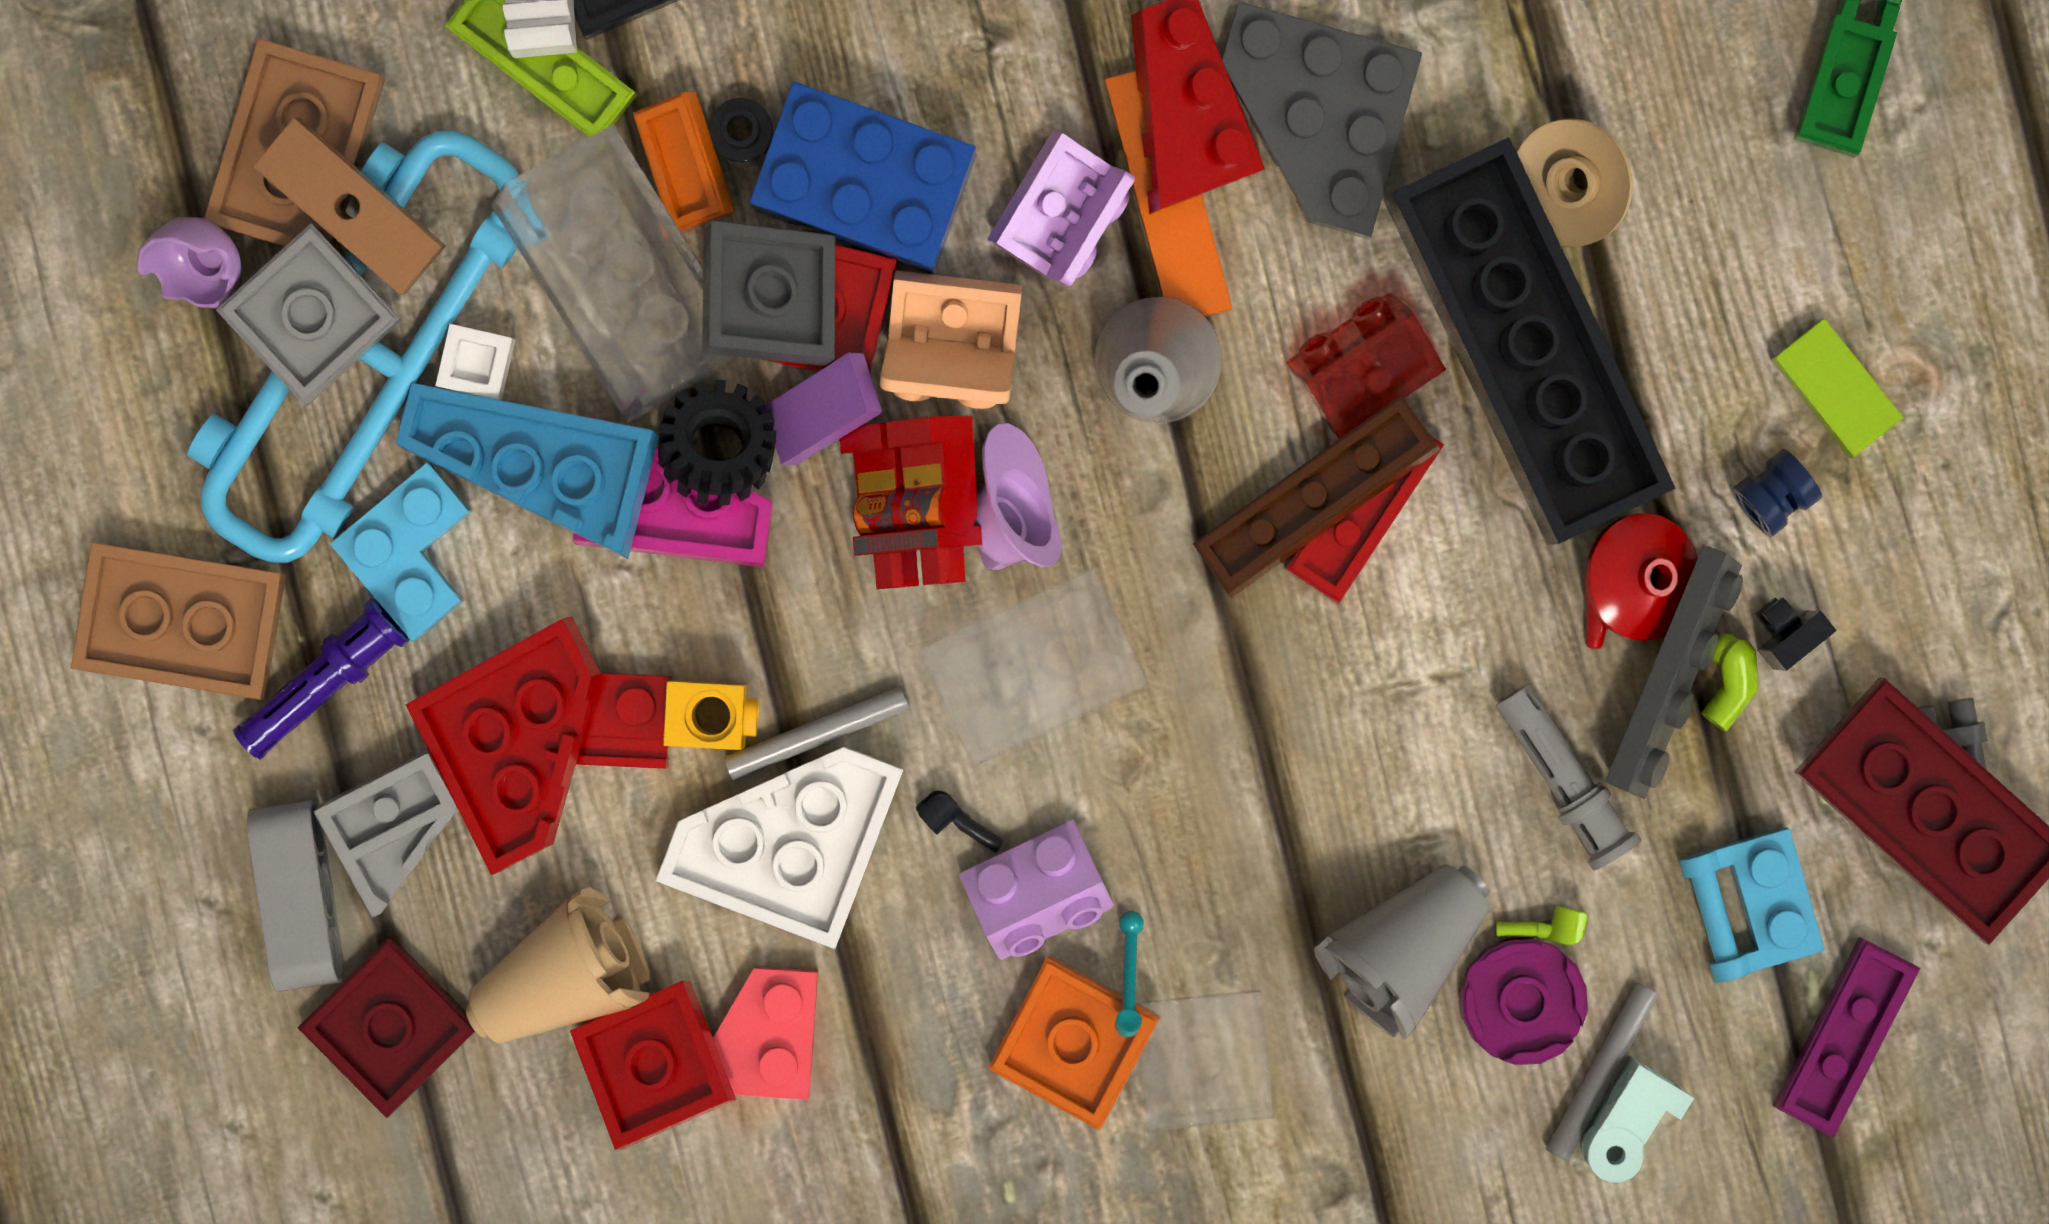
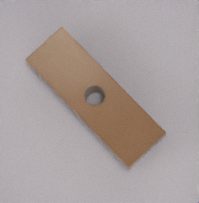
(320, 181)

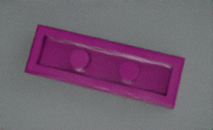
(1846, 1037)

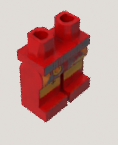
(915, 497)

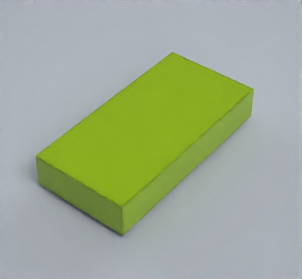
(1837, 388)

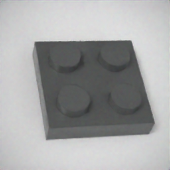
(768, 293)

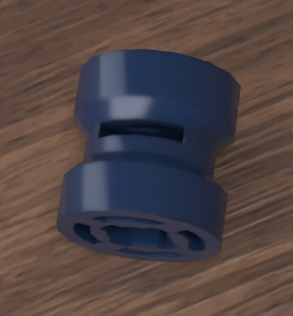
(1776, 493)

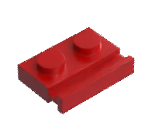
(627, 722)

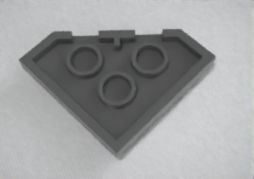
(1323, 109)

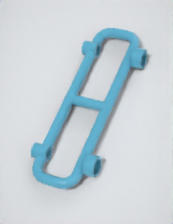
(226, 447)

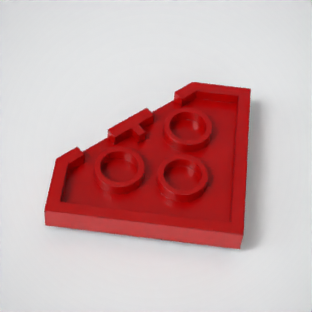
(512, 739)

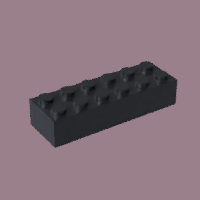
(1528, 342)

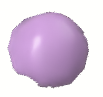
(192, 261)

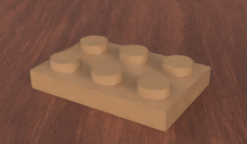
(283, 85)
(178, 621)

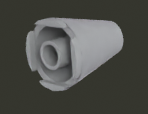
(1164, 340)
(1406, 947)

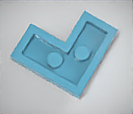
(390, 545)

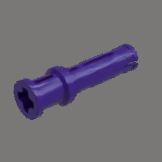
(342, 661)

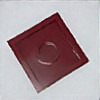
(388, 1027)

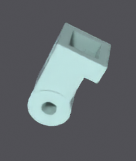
(1627, 1119)

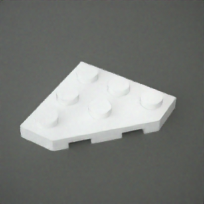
(789, 845)

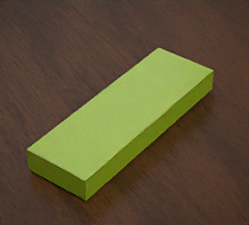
(564, 82)

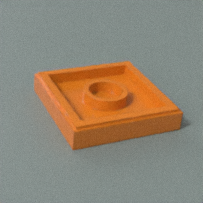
(1068, 1044)

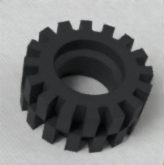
(719, 409)

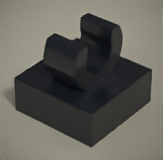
(1792, 634)

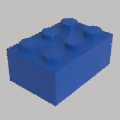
(863, 177)

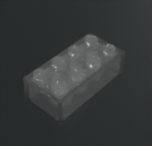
(613, 270)

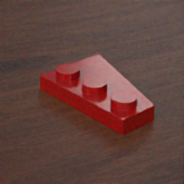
(1192, 112)

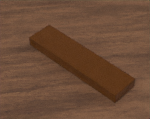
(1316, 496)

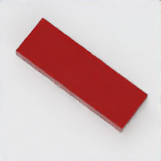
(1341, 552)

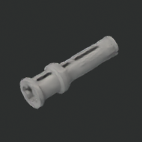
(1581, 801)

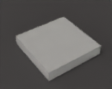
(309, 314)

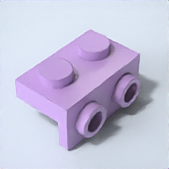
(1062, 210)
(1036, 891)

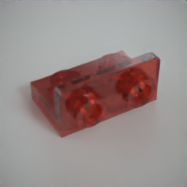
(1366, 363)

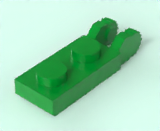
(1848, 78)

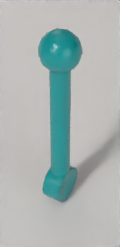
(1128, 1020)

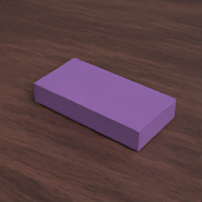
(823, 408)

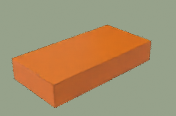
(684, 161)

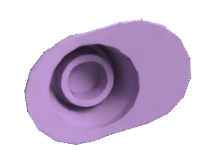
(1015, 503)

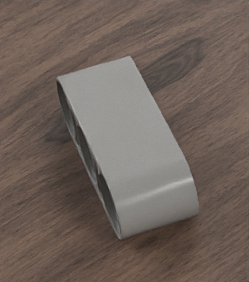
(295, 896)

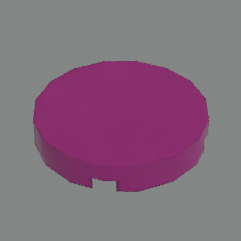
(1523, 1001)

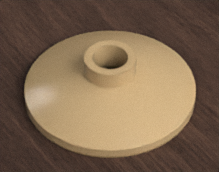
(1550, 160)

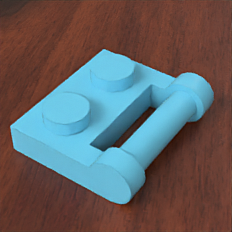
(1771, 898)

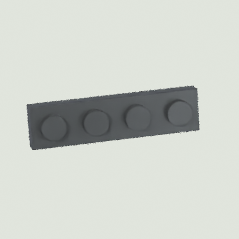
(1685, 650)

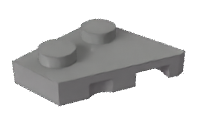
(387, 826)

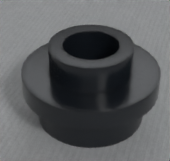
(755, 144)

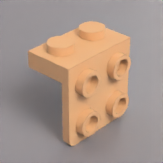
(951, 339)

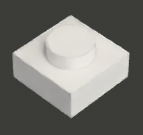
(475, 362)

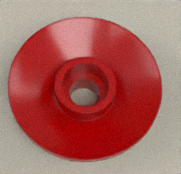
(1621, 570)

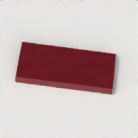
(1931, 810)

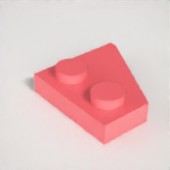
(771, 1034)

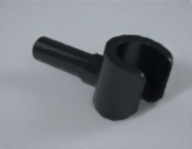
(941, 809)

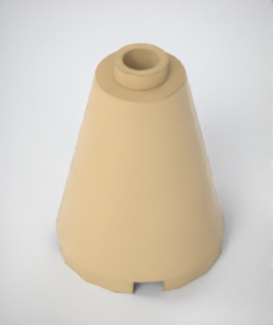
(561, 974)

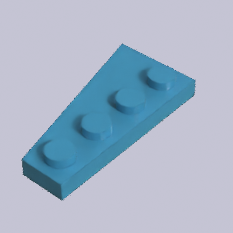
(548, 461)

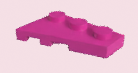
(698, 531)

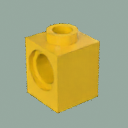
(681, 720)

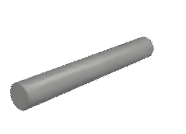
(816, 733)
(1602, 1072)

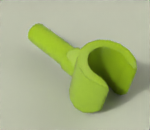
(1565, 928)

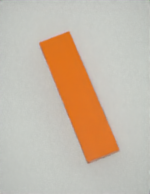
(1177, 235)

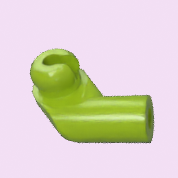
(1739, 680)

